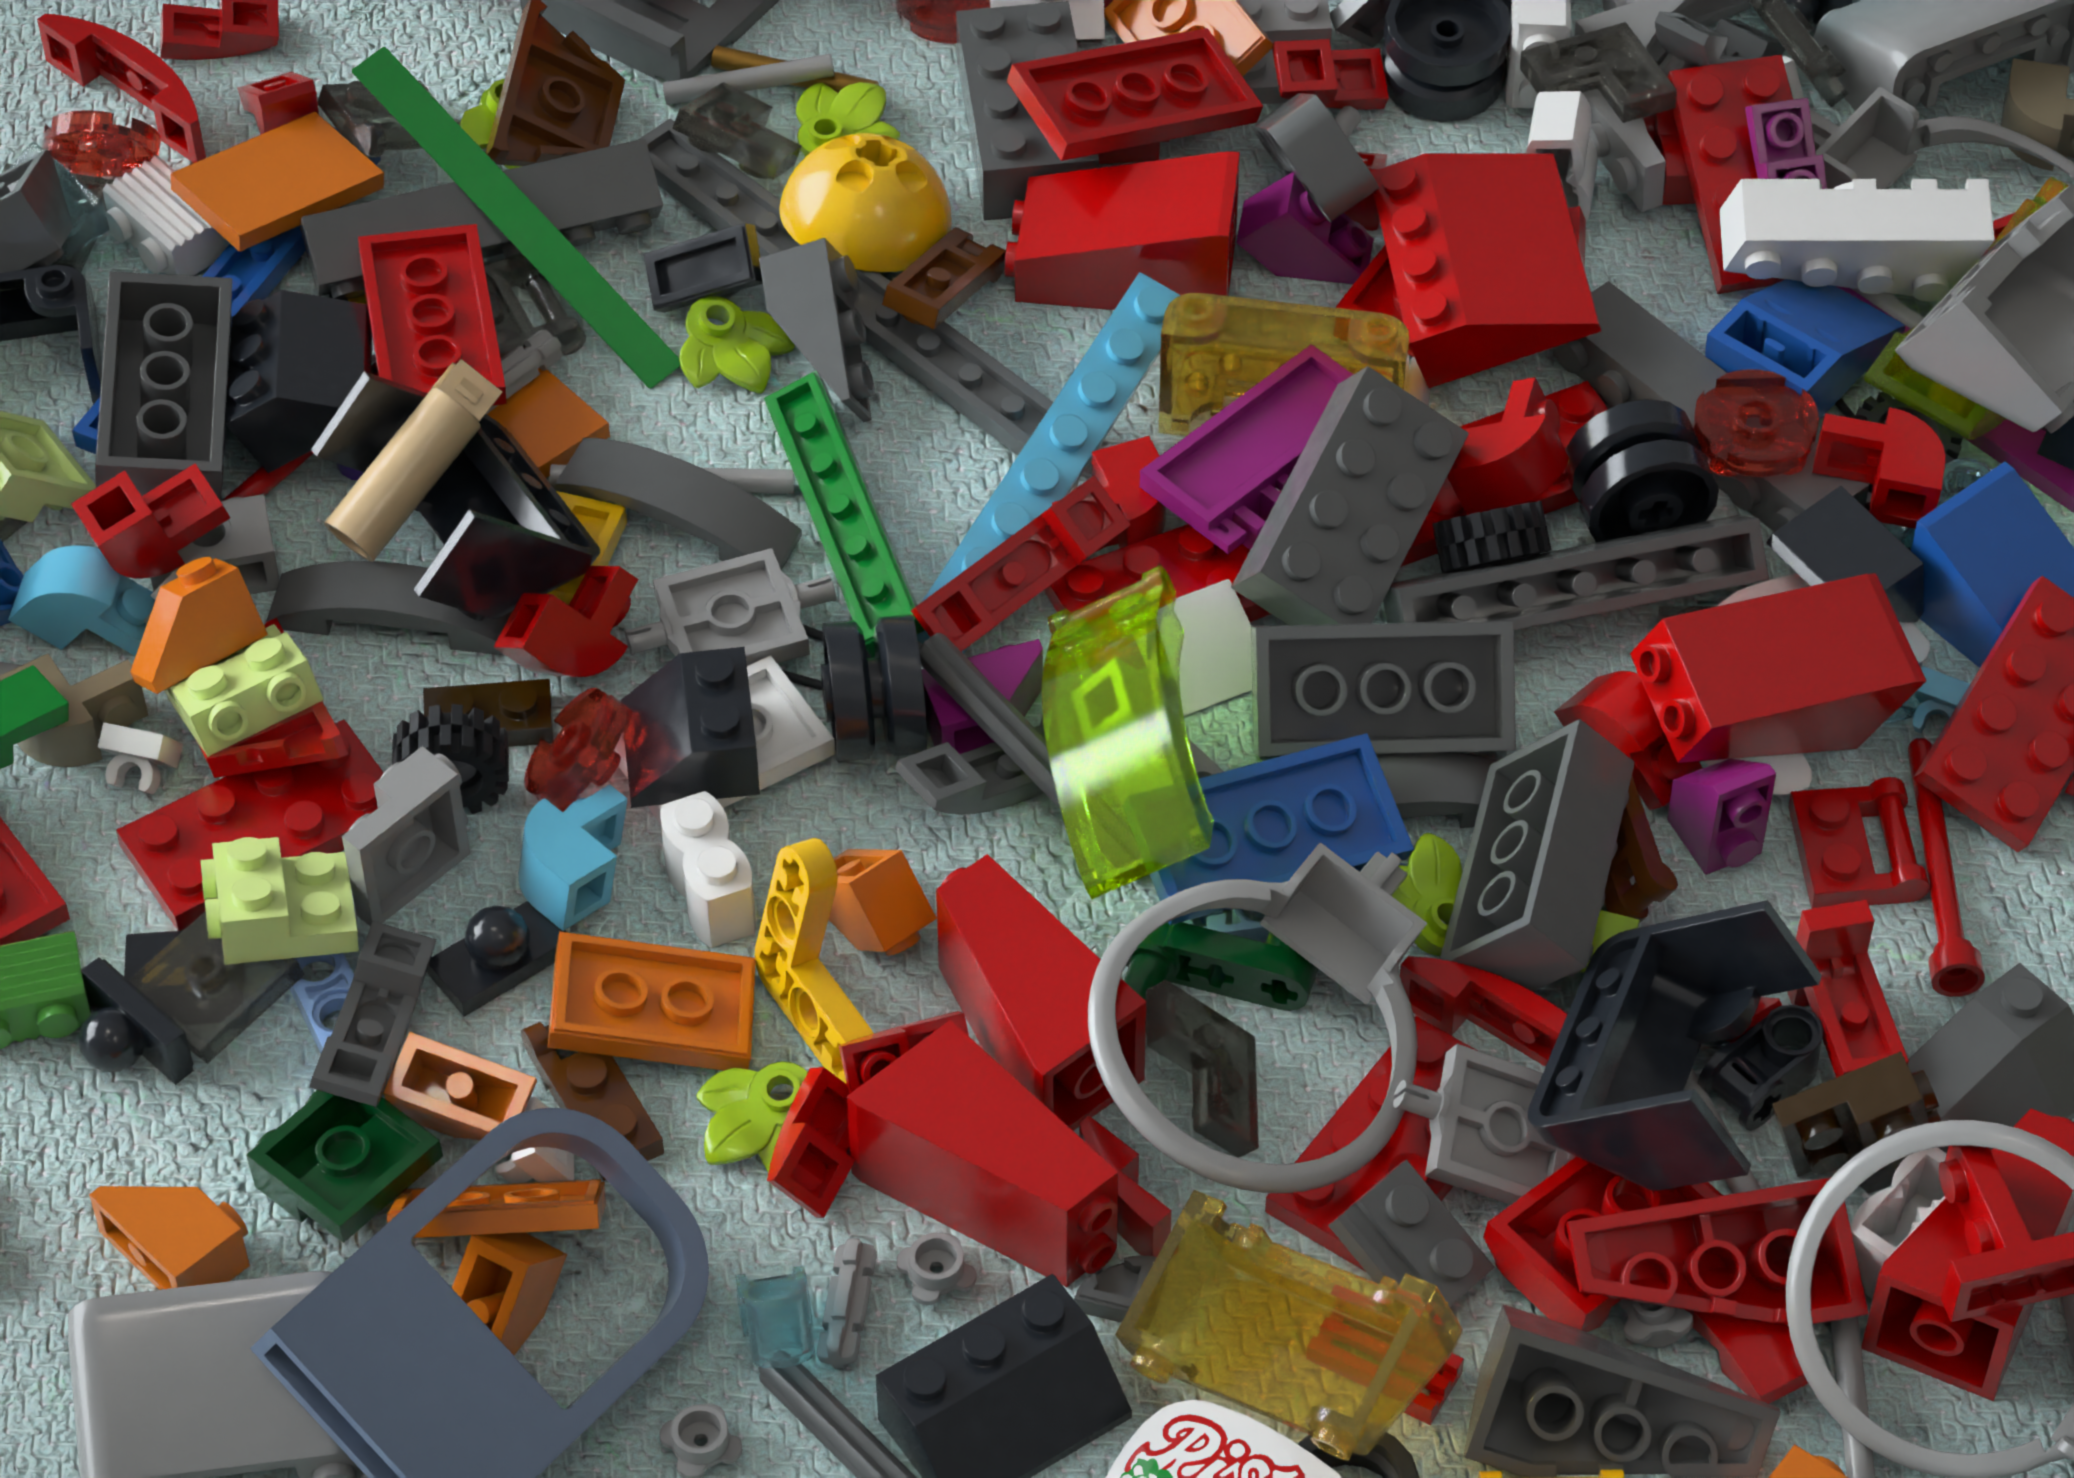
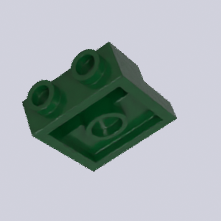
(341, 1161)

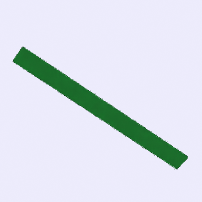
(517, 217)

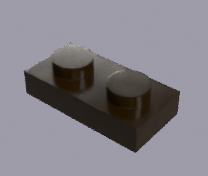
(518, 705)

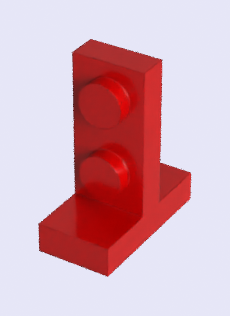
(1849, 994)
(2004, 1262)

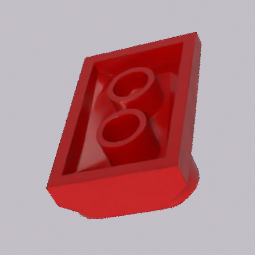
(1534, 1244)

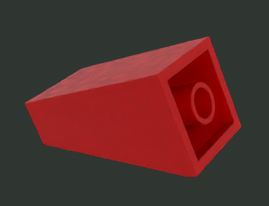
(1100, 227)
(1779, 672)
(1029, 989)
(984, 1157)
(1907, 1310)

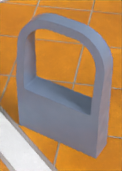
(418, 1378)

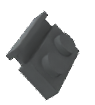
(1410, 1231)

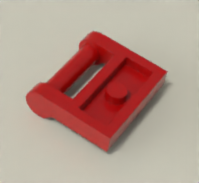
(1837, 850)

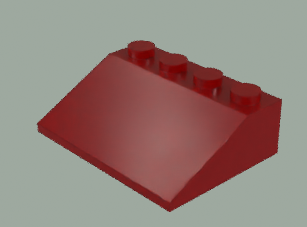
(1482, 259)

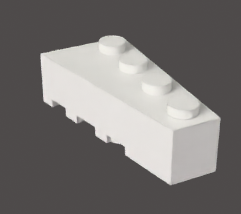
(1857, 234)

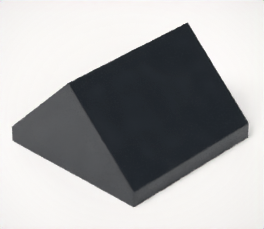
(1844, 540)

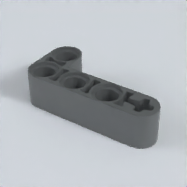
(1310, 143)

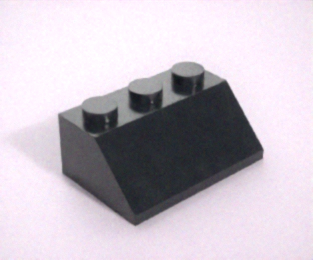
(292, 371)
(1004, 1390)

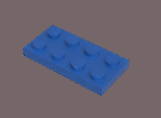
(1280, 811)

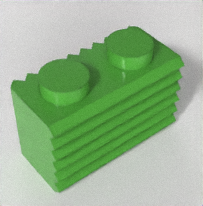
(42, 988)

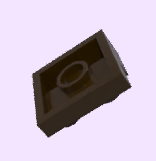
(1854, 1112)

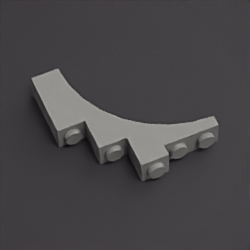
(1627, 147)

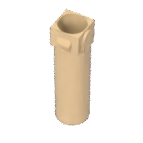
(413, 461)

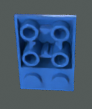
(1805, 333)

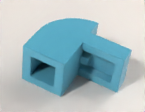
(80, 591)
(568, 855)

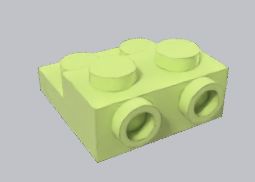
(36, 469)
(245, 692)
(277, 904)

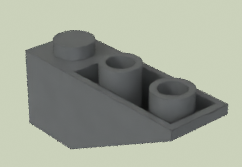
(813, 304)

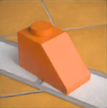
(196, 624)
(879, 901)
(455, 1089)
(172, 1233)
(509, 1283)

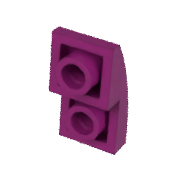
(1784, 141)

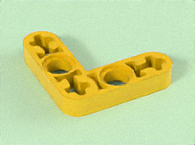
(790, 950)

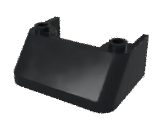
(52, 303)
(490, 508)
(1635, 1035)

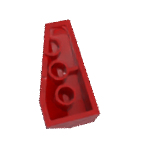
(1719, 1256)

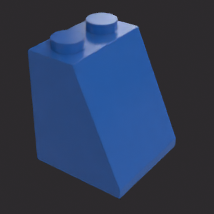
(1984, 556)

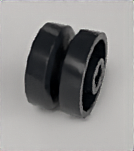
(1445, 56)
(1640, 471)
(871, 688)

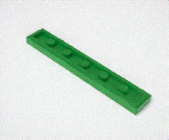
(841, 504)

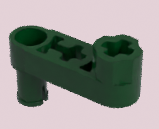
(1222, 965)

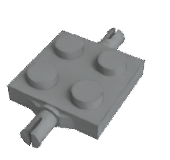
(733, 606)
(1483, 1126)

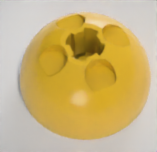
(868, 200)

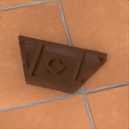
(553, 96)

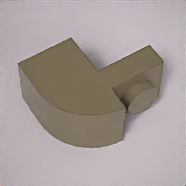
(2039, 108)
(104, 697)

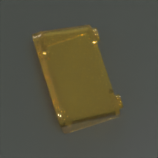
(1232, 343)
(1286, 1331)

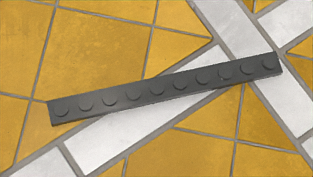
(936, 358)

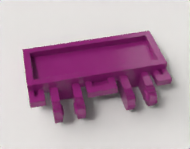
(1235, 461)

